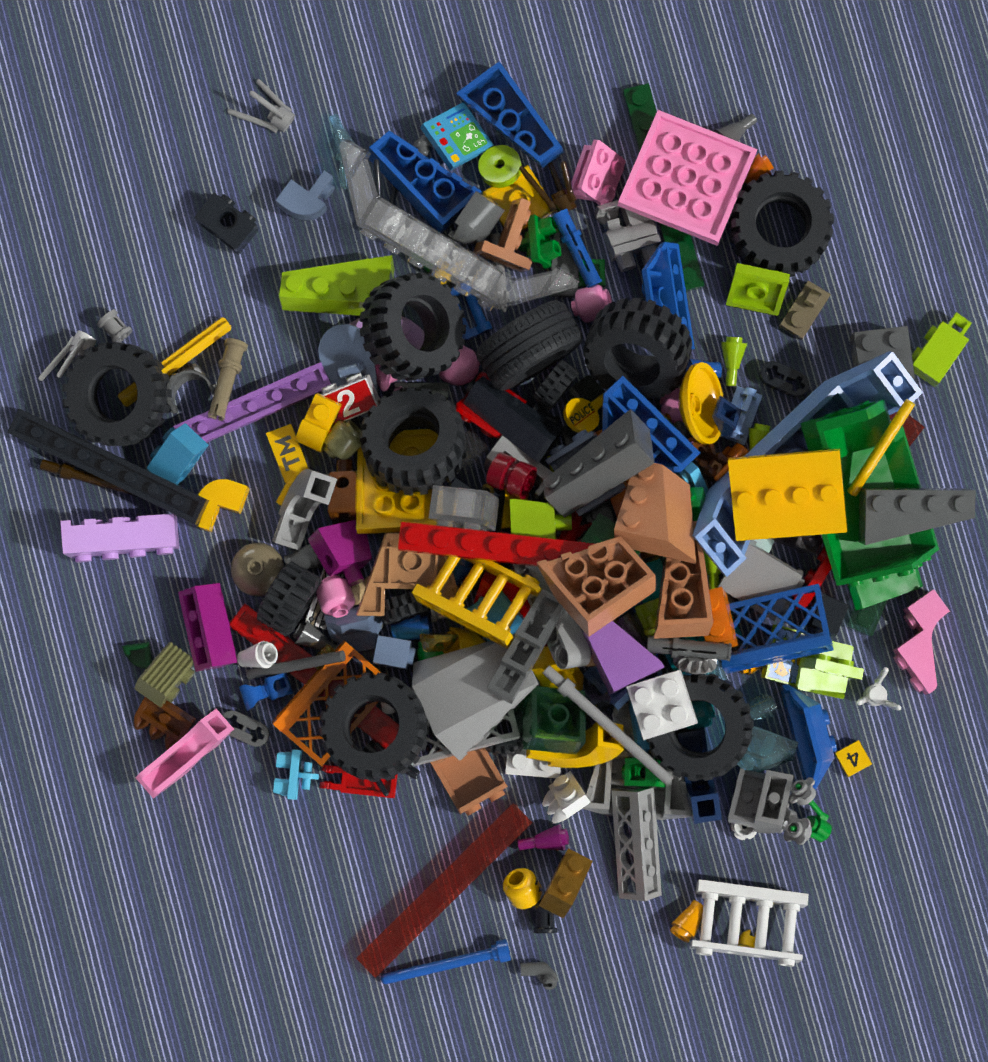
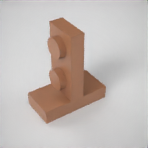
(509, 240)

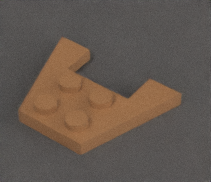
(401, 571)

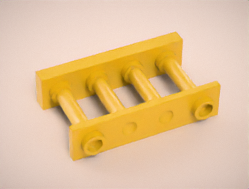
(477, 619)

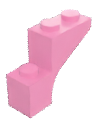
(917, 652)
(185, 753)

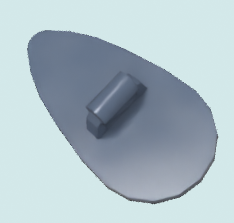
(344, 355)

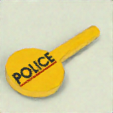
(583, 414)

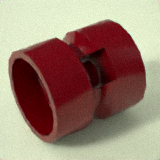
(514, 477)

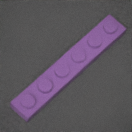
(261, 403)

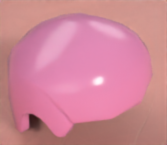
(463, 369)

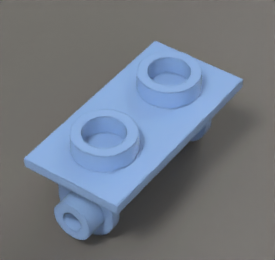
(748, 402)

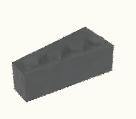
(601, 465)
(904, 511)

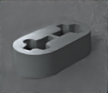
(250, 723)

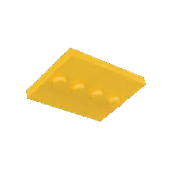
(787, 495)
(382, 509)

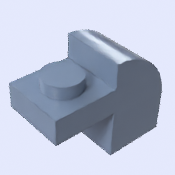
(306, 204)

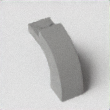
(299, 504)

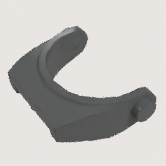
(177, 379)

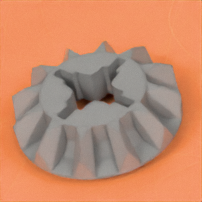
(695, 665)

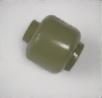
(342, 440)

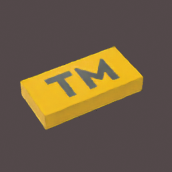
(287, 452)

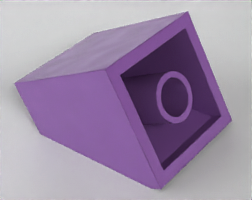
(620, 657)

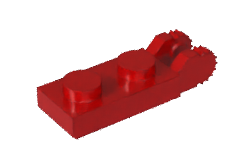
(815, 576)
(357, 786)

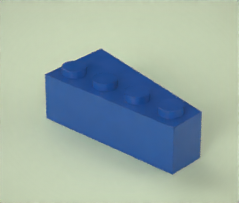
(506, 109)
(422, 181)

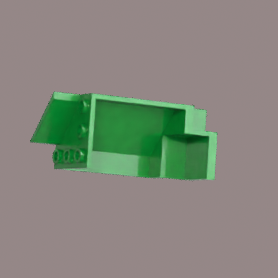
(884, 567)

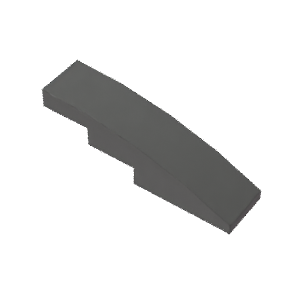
(526, 647)

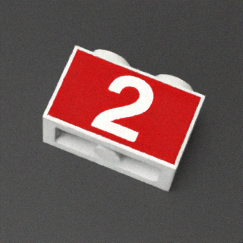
(355, 396)

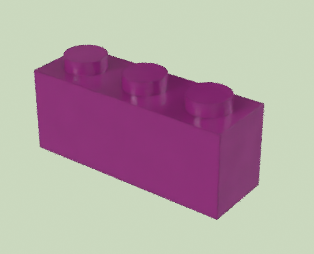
(207, 627)

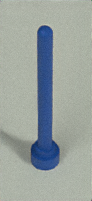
(498, 951)

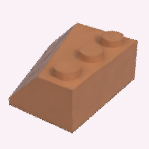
(657, 514)
(598, 582)

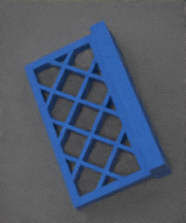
(784, 649)

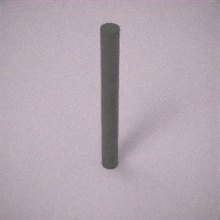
(295, 665)

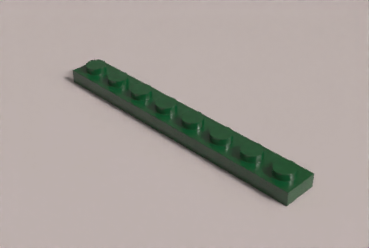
(641, 114)

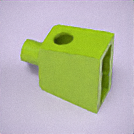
(536, 519)

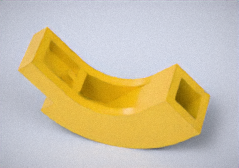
(598, 749)

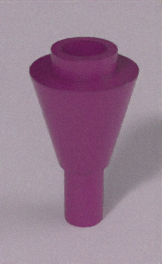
(550, 839)

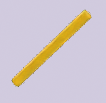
(881, 447)

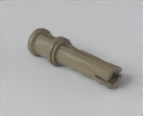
(229, 367)

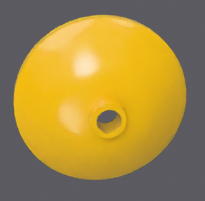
(697, 402)

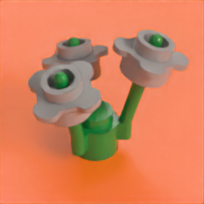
(810, 827)

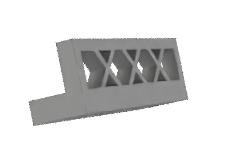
(642, 844)

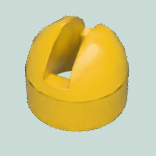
(746, 940)

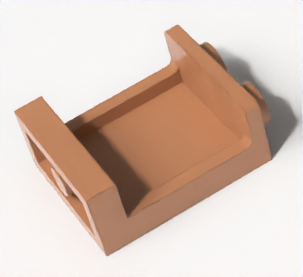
(470, 779)

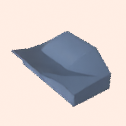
(357, 631)

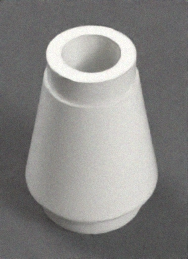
(259, 655)

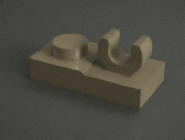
(804, 310)

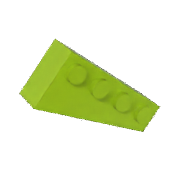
(334, 287)

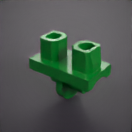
(538, 243)

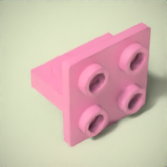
(597, 173)

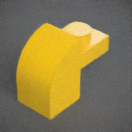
(317, 422)
(221, 494)

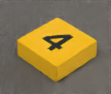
(853, 758)

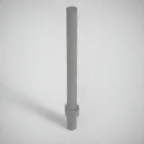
(566, 688)

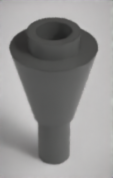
(737, 129)
(310, 636)

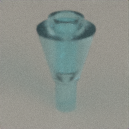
(338, 135)
(762, 707)

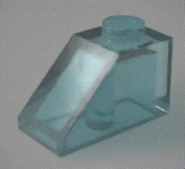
(767, 751)

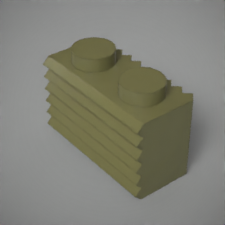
(165, 674)

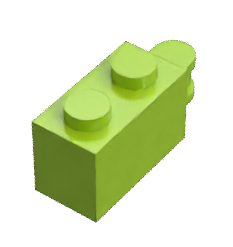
(940, 350)

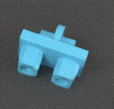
(290, 786)

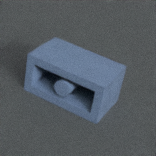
(394, 653)

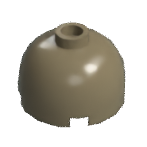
(256, 568)

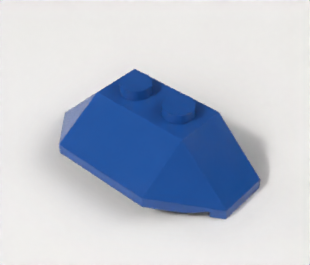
(665, 282)
(668, 444)
(809, 729)

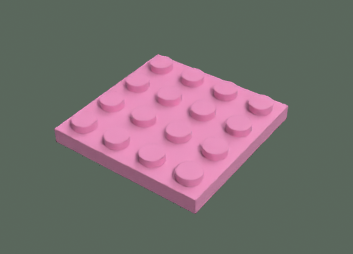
(687, 177)

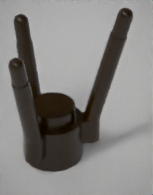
(563, 198)

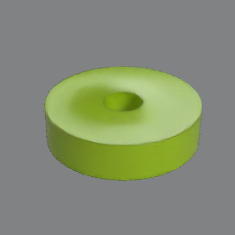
(502, 176)

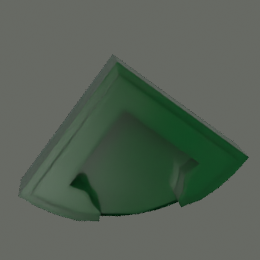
(139, 654)

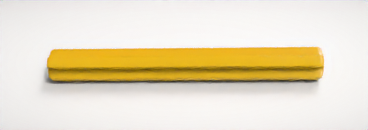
(182, 355)

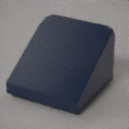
(725, 416)

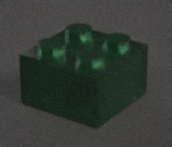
(552, 722)

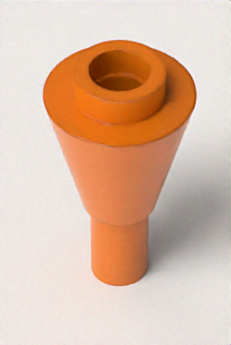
(759, 167)

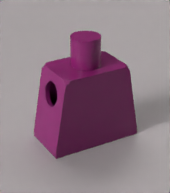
(342, 550)

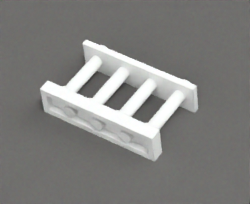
(764, 900)

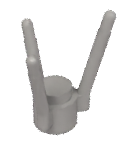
(280, 117)

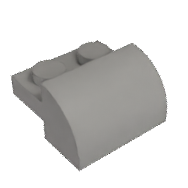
(761, 800)

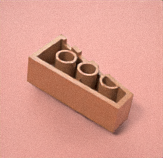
(684, 598)

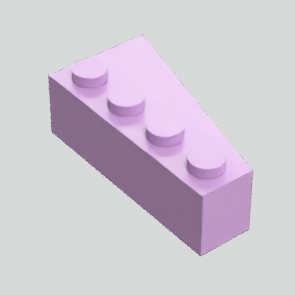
(120, 537)

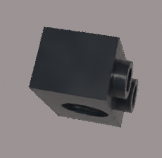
(235, 236)

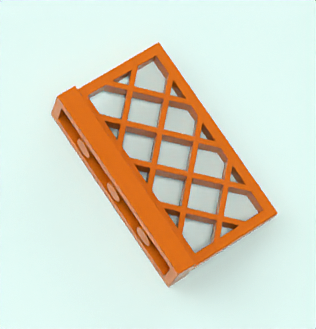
(310, 693)

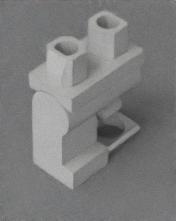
(624, 242)

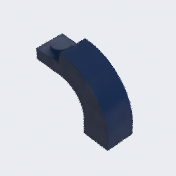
(701, 794)

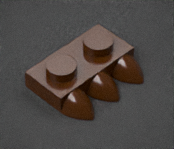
(163, 720)

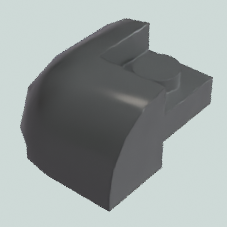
(476, 220)

